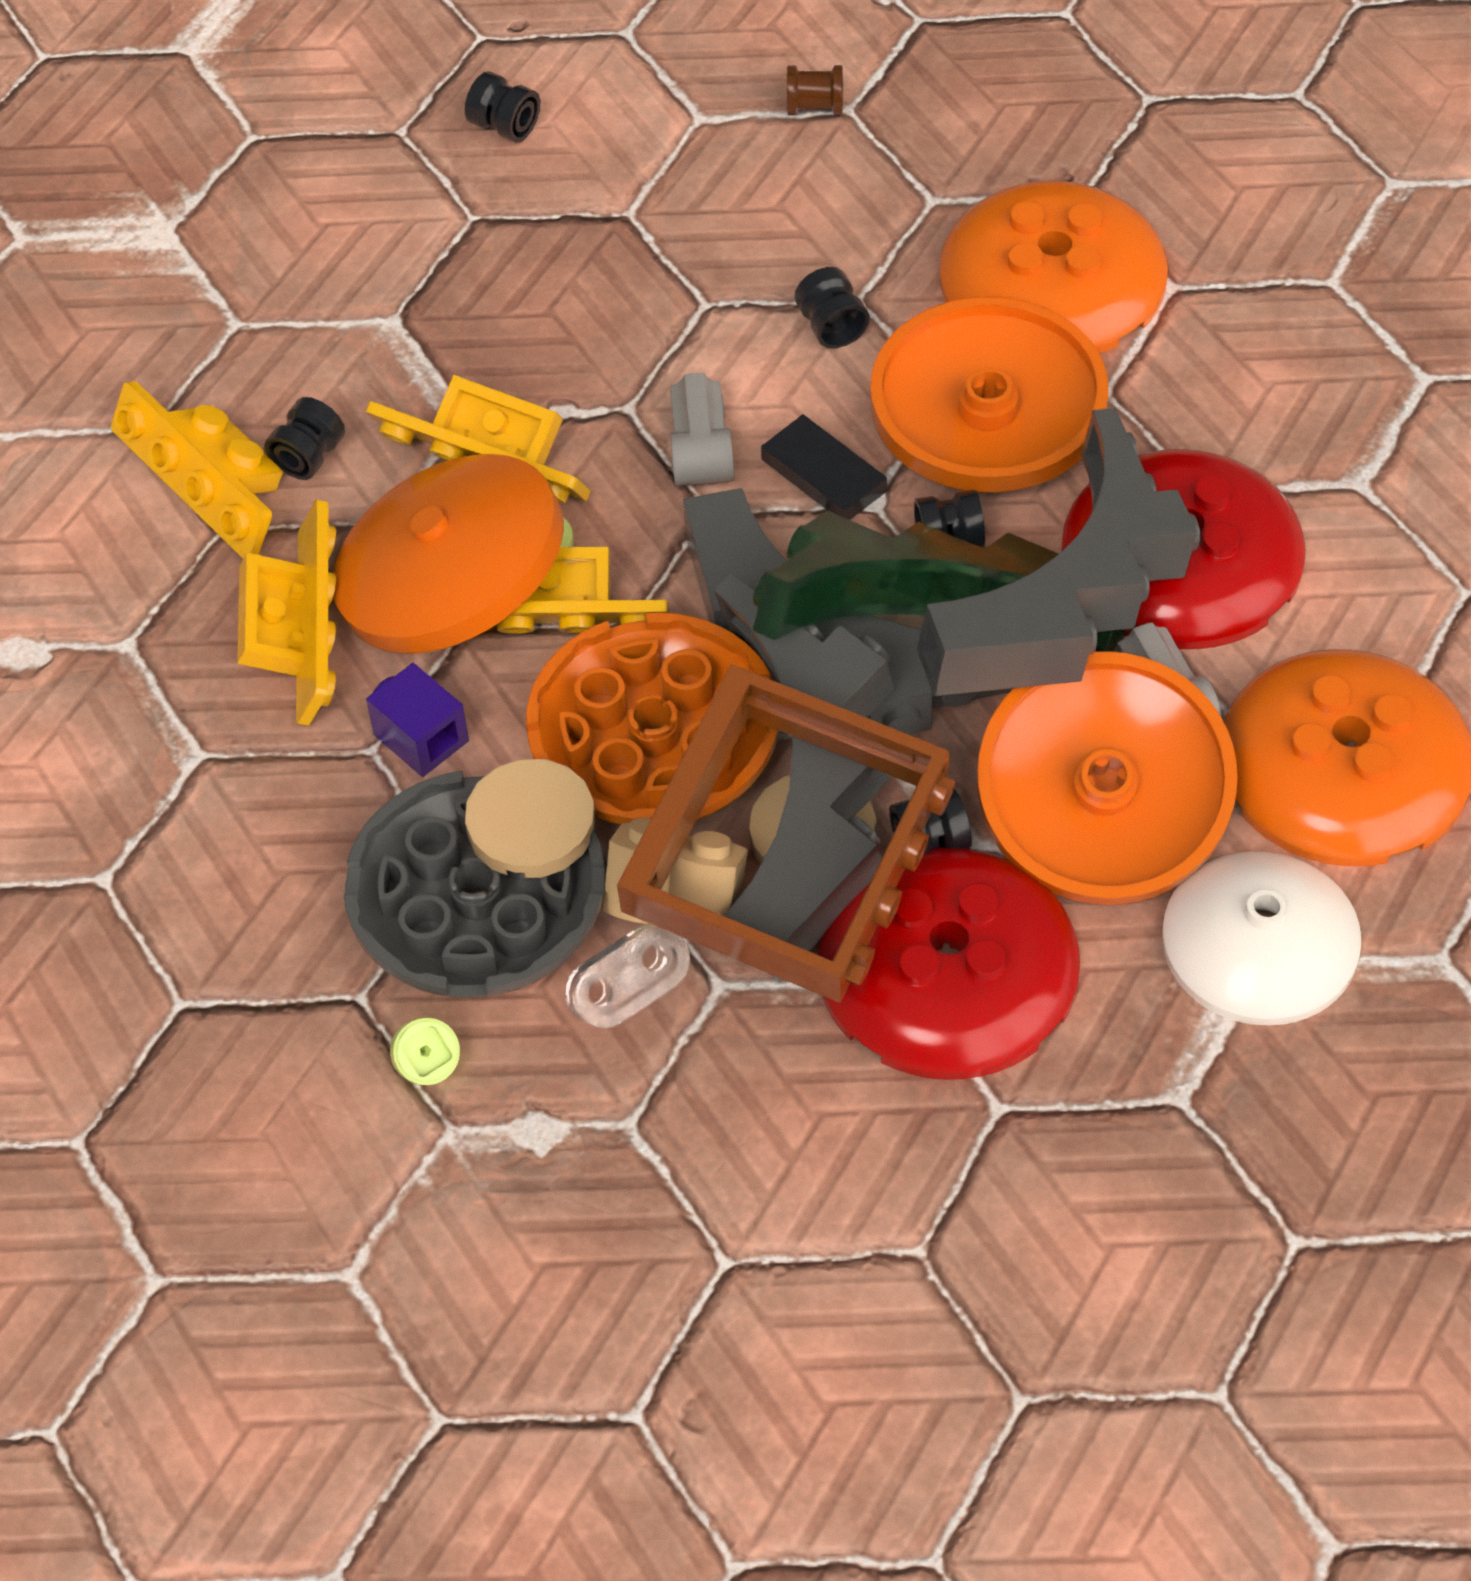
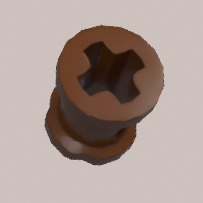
(814, 90)

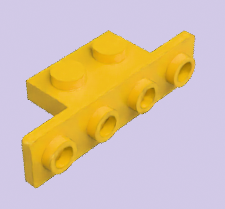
(484, 422)
(203, 463)
(577, 596)
(286, 614)

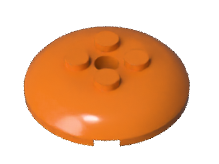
(1062, 251)
(635, 678)
(1341, 801)

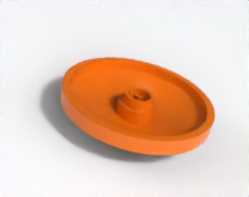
(987, 393)
(448, 553)
(1108, 780)

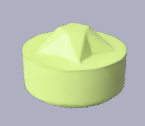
(425, 1051)

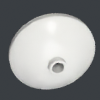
(1256, 964)

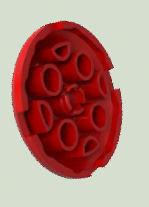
(1245, 556)
(967, 1008)

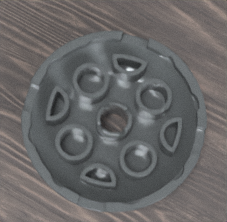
(423, 926)

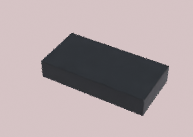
(823, 468)

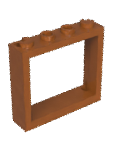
(838, 730)

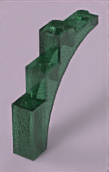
(854, 571)

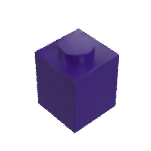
(417, 719)

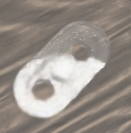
(624, 977)

